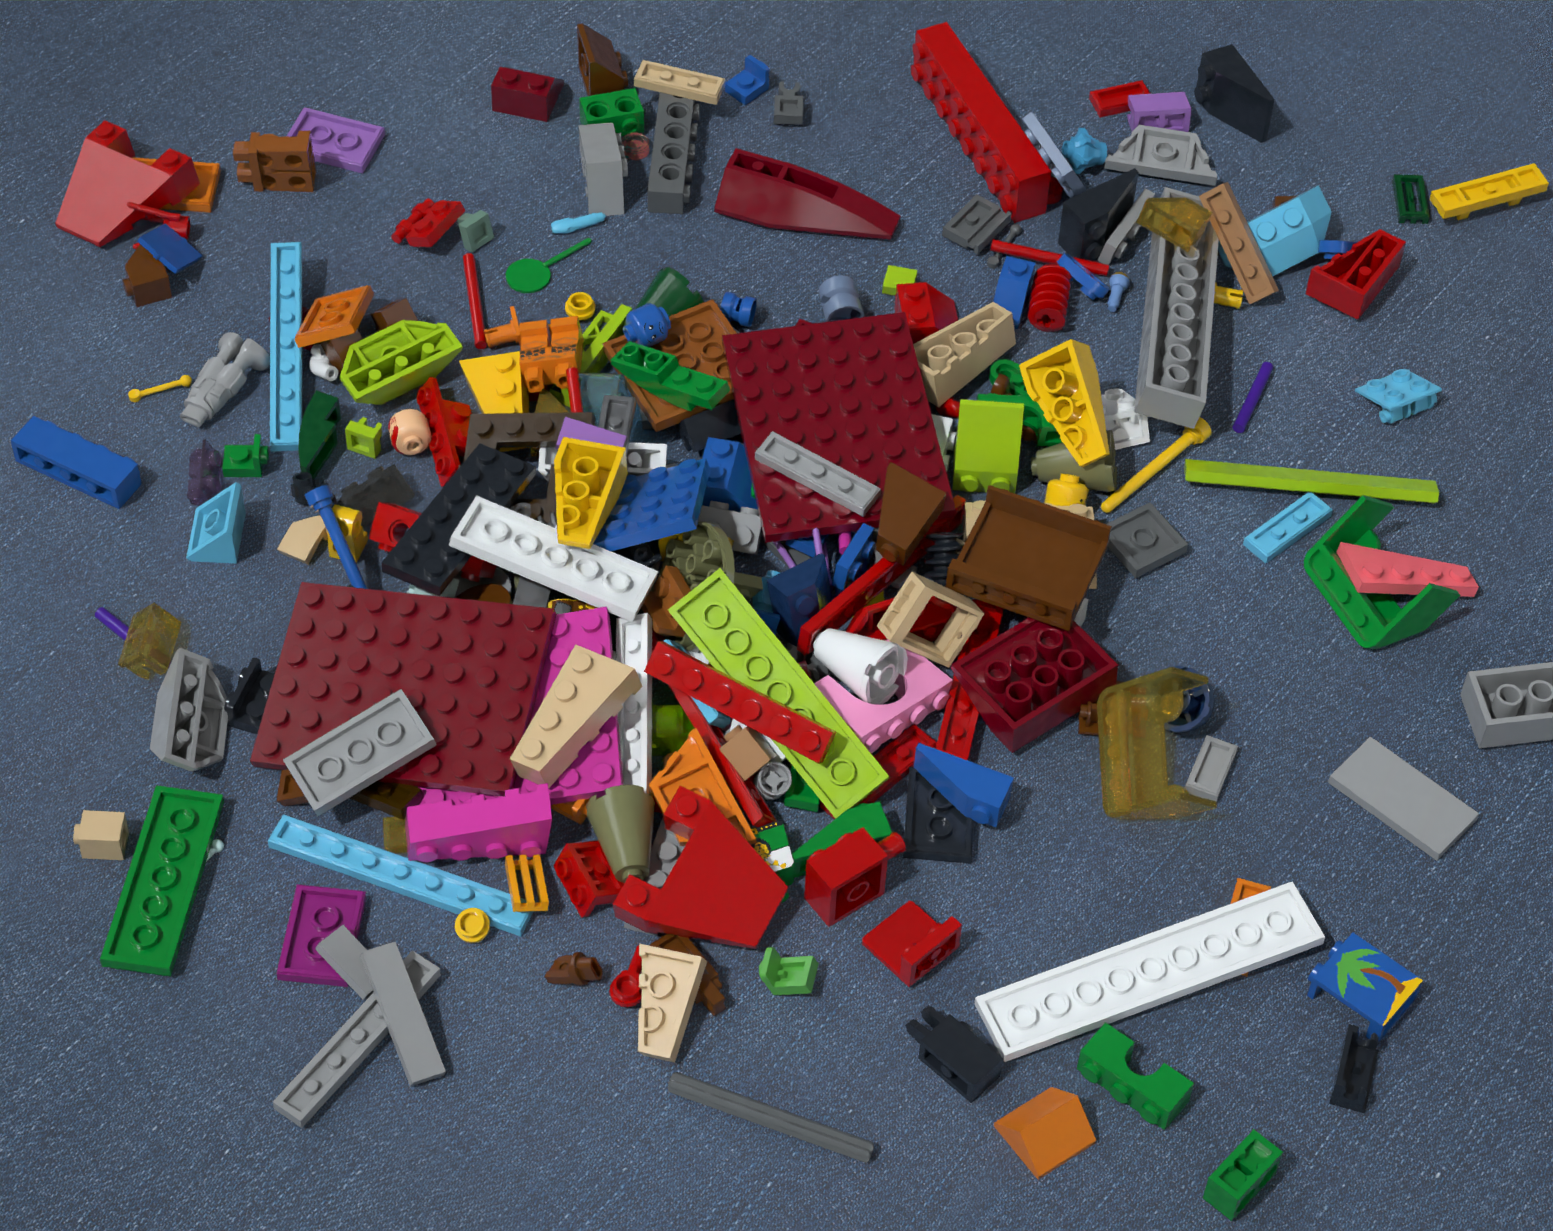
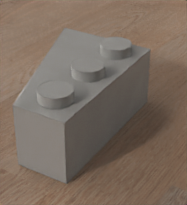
(603, 167)

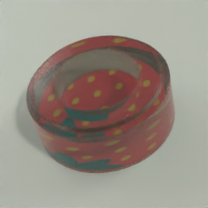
(635, 146)

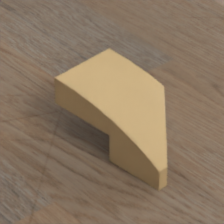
(303, 539)

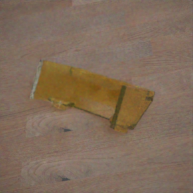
(1135, 747)

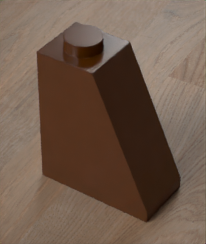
(906, 513)

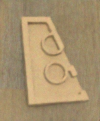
(667, 998)

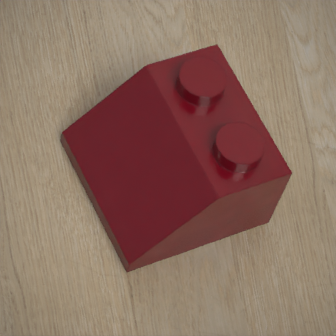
(525, 93)

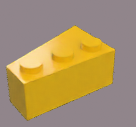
(497, 385)

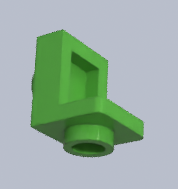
(788, 974)

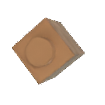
(746, 751)

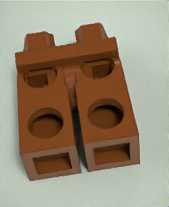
(277, 162)

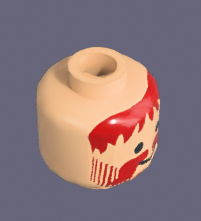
(409, 429)

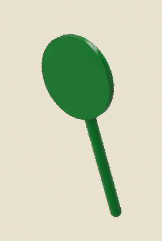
(533, 275)

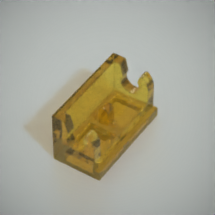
(150, 641)

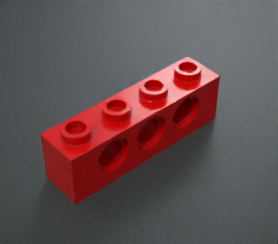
(390, 526)

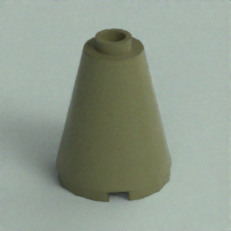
(1057, 459)
(624, 829)

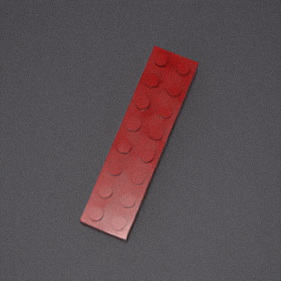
(981, 122)

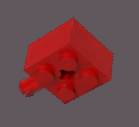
(849, 874)

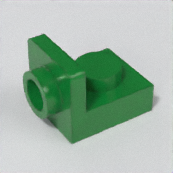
(245, 459)

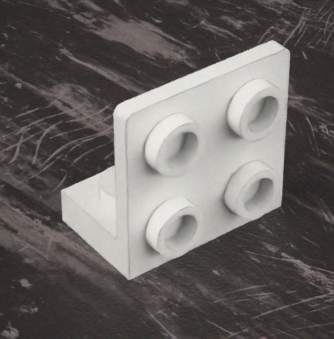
(1119, 415)

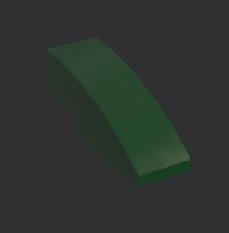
(318, 432)

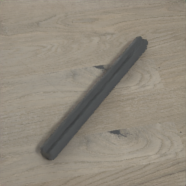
(771, 1117)

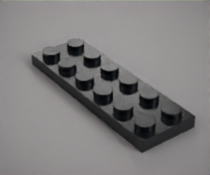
(424, 551)

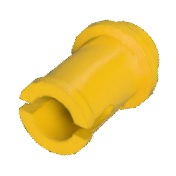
(1228, 296)

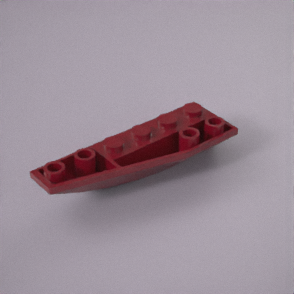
(798, 199)

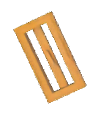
(526, 865)

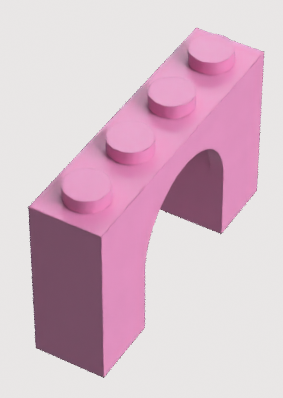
(919, 693)

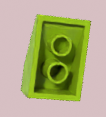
(987, 445)

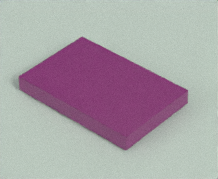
(312, 918)

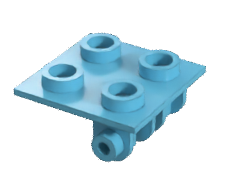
(1400, 394)

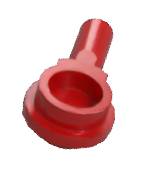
(625, 987)

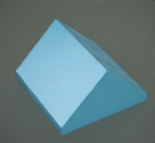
(218, 527)

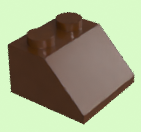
(599, 63)

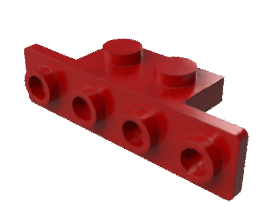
(448, 428)

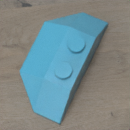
(1289, 231)

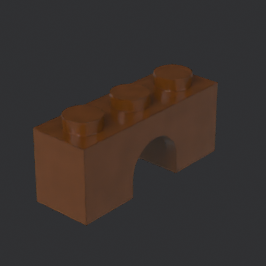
(337, 348)

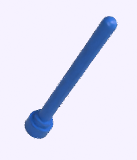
(321, 501)

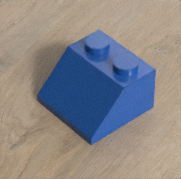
(729, 475)

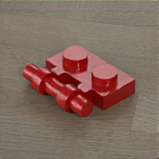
(428, 222)

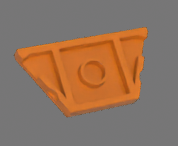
(697, 771)

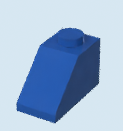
(1015, 287)

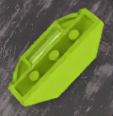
(397, 360)

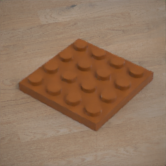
(697, 344)

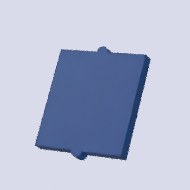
(170, 248)

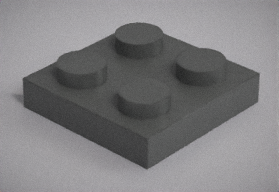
(1144, 540)

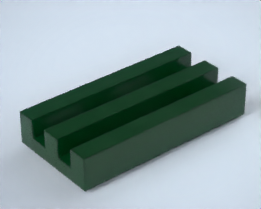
(1411, 214)

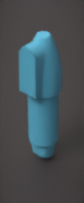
(570, 225)

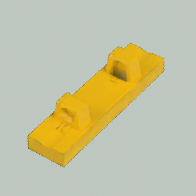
(1489, 191)

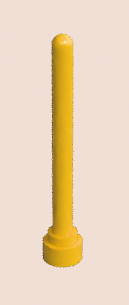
(1190, 436)

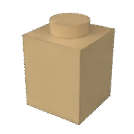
(102, 835)

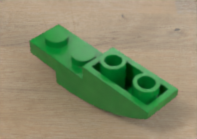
(668, 380)

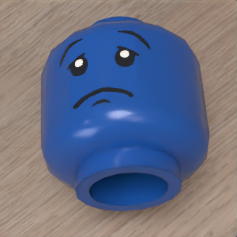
(647, 325)

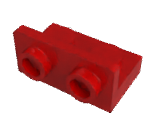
(587, 876)

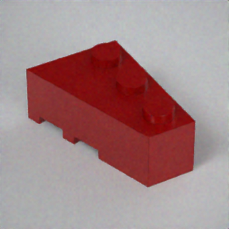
(1358, 275)

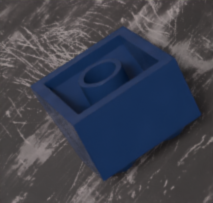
(799, 595)

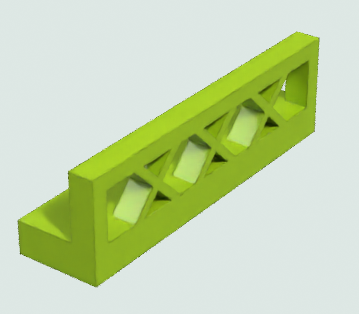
(594, 358)

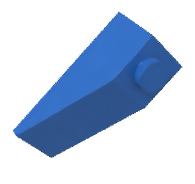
(966, 785)

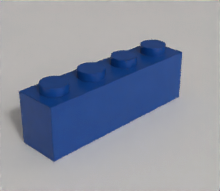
(76, 462)

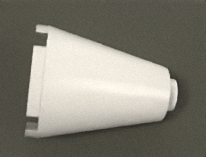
(862, 663)

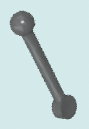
(993, 261)

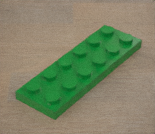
(162, 881)

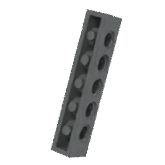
(672, 154)

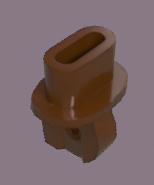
(574, 969)

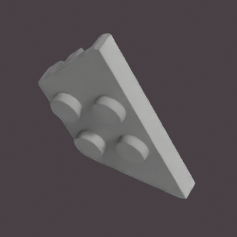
(1164, 155)

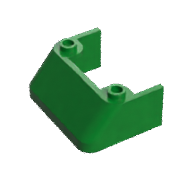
(1369, 617)

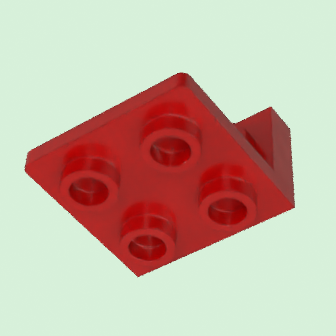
(912, 942)

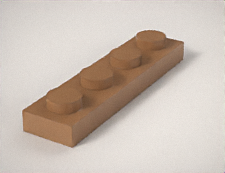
(1239, 243)

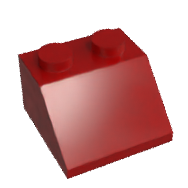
(925, 309)

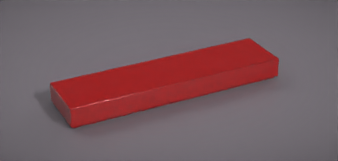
(896, 760)

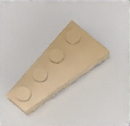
(963, 350)
(571, 714)

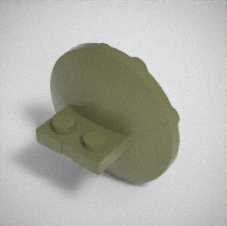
(699, 557)

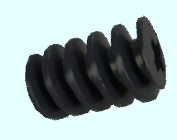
(944, 550)

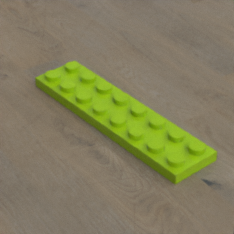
(746, 649)

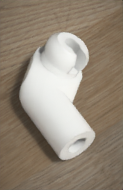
(320, 364)

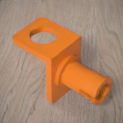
(505, 333)

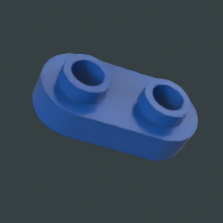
(1333, 247)
(1092, 286)

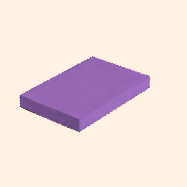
(339, 139)

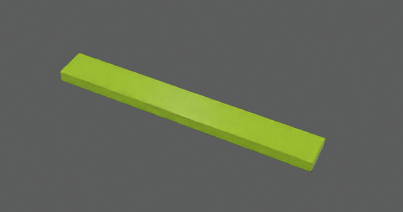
(1311, 481)

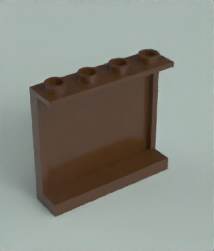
(1029, 558)

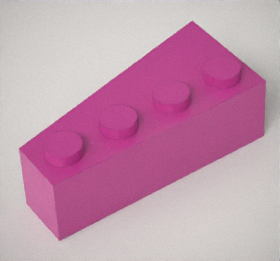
(480, 827)

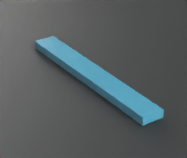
(284, 352)
(396, 873)

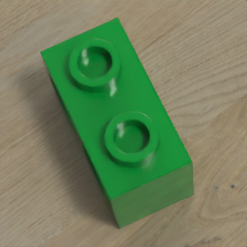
(616, 107)
(1242, 1175)

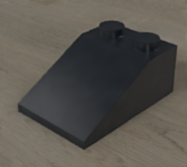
(1234, 92)
(1095, 214)

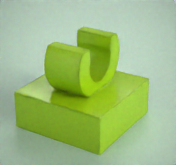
(363, 438)

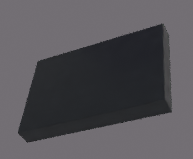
(934, 825)

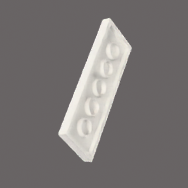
(534, 553)

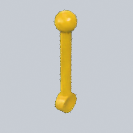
(136, 395)

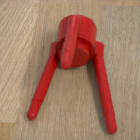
(178, 223)

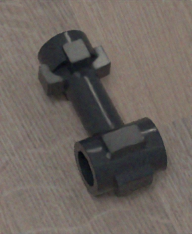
(302, 484)

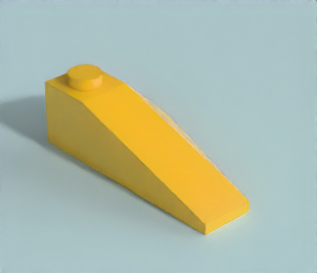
(1069, 394)
(586, 488)

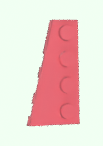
(1399, 573)

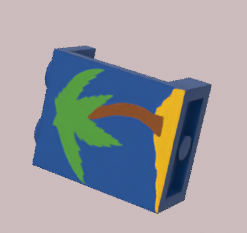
(1366, 983)

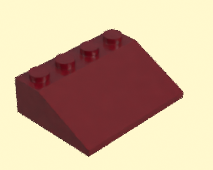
(1034, 679)

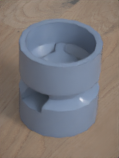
(840, 299)

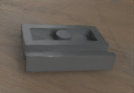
(976, 224)

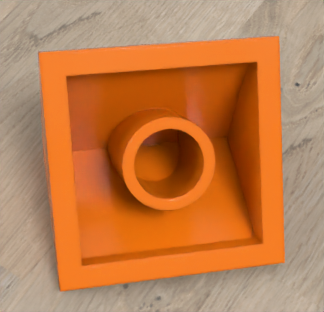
(1047, 1130)

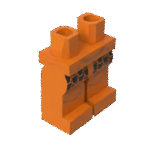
(547, 358)

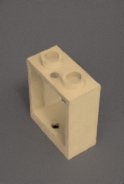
(909, 605)

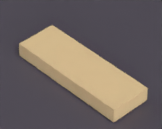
(679, 82)

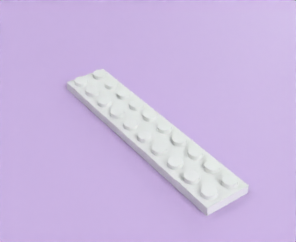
(1148, 971)

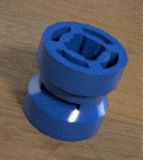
(739, 309)

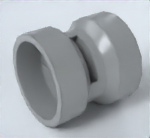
(777, 777)

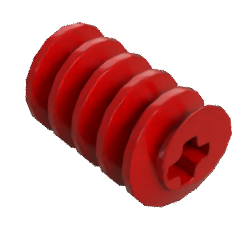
(1049, 298)

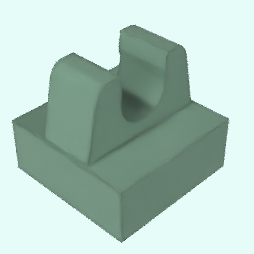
(475, 230)

